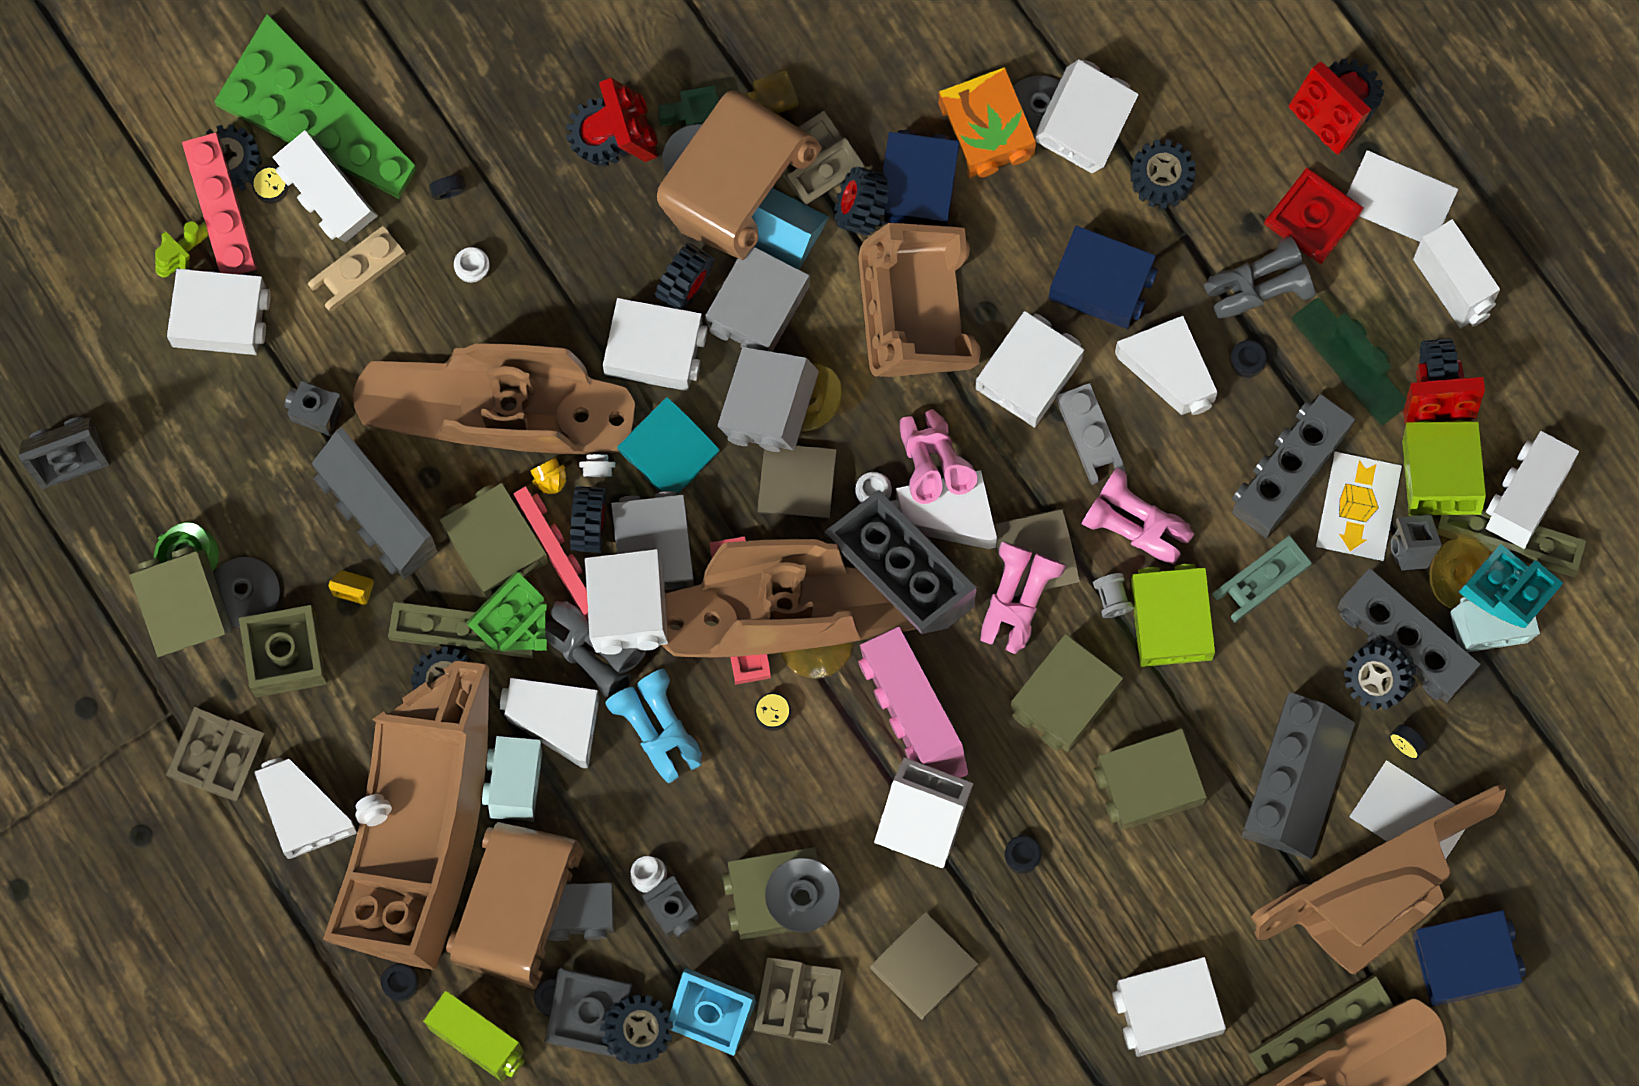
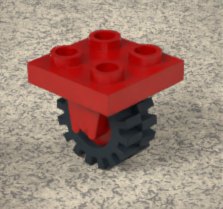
(1337, 101)
(612, 126)
(1441, 388)

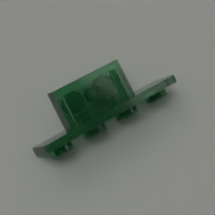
(1352, 358)

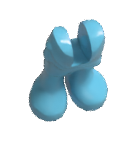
(653, 690)

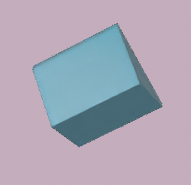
(787, 228)
(711, 1011)

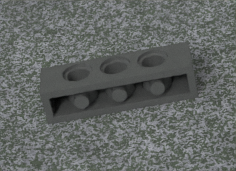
(1265, 513)
(1373, 592)

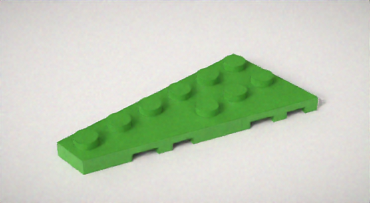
(288, 93)

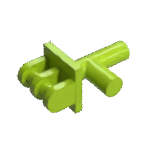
(174, 254)

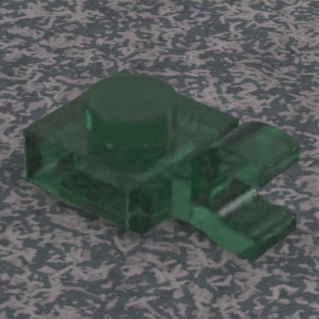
(693, 108)

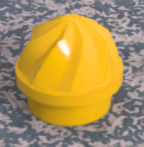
(549, 476)

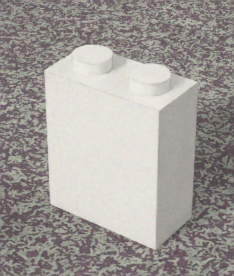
(1085, 115)
(1457, 275)
(218, 312)
(654, 344)
(1030, 368)
(626, 601)
(923, 812)
(1169, 1007)

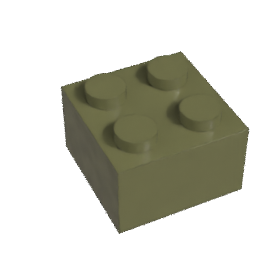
(282, 651)

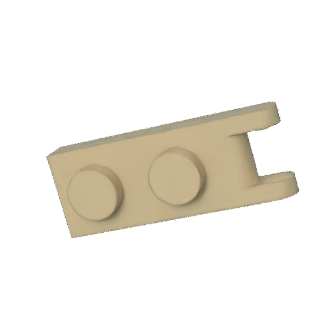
(359, 267)

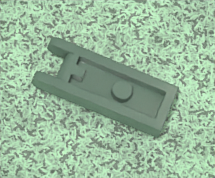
(1265, 577)

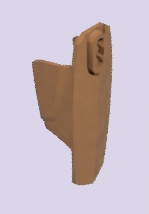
(497, 400)
(776, 601)
(1380, 894)
(1379, 1051)

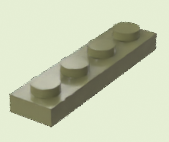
(1550, 548)
(439, 628)
(1329, 1020)

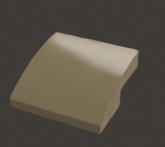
(830, 165)
(797, 482)
(1041, 534)
(214, 754)
(923, 966)
(799, 1001)

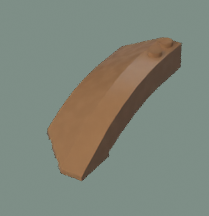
(414, 864)

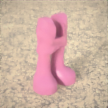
(926, 480)
(1154, 520)
(1019, 613)

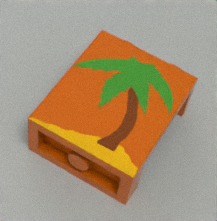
(988, 123)

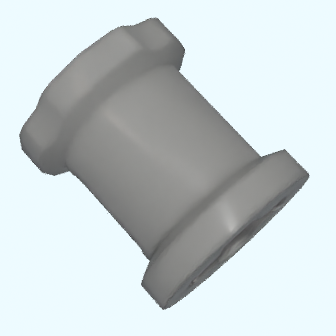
(1113, 595)

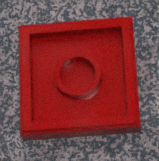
(1314, 215)

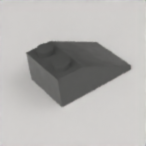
(63, 452)

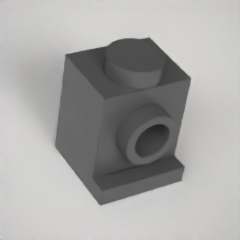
(322, 415)
(1407, 542)
(671, 924)

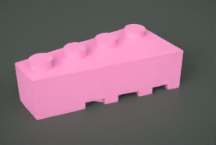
(912, 704)

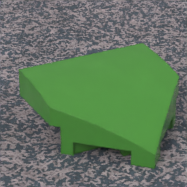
(512, 617)

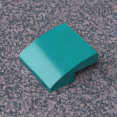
(668, 448)
(1511, 588)

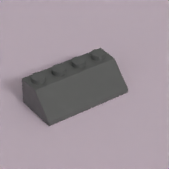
(373, 505)
(903, 564)
(1298, 776)

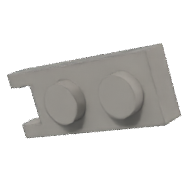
(1088, 430)

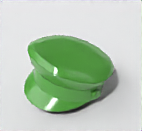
(183, 536)

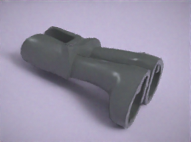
(1250, 296)
(571, 643)

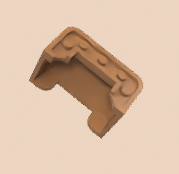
(731, 171)
(914, 300)
(514, 903)

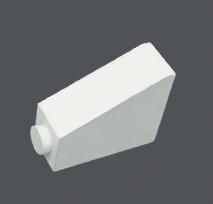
(1170, 365)
(952, 516)
(555, 715)
(299, 809)

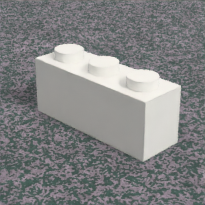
(323, 187)
(1530, 489)

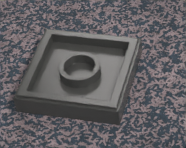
(579, 1010)

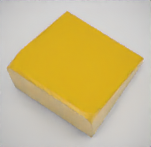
(351, 587)

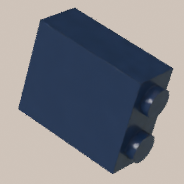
(919, 178)
(1103, 278)
(1468, 958)

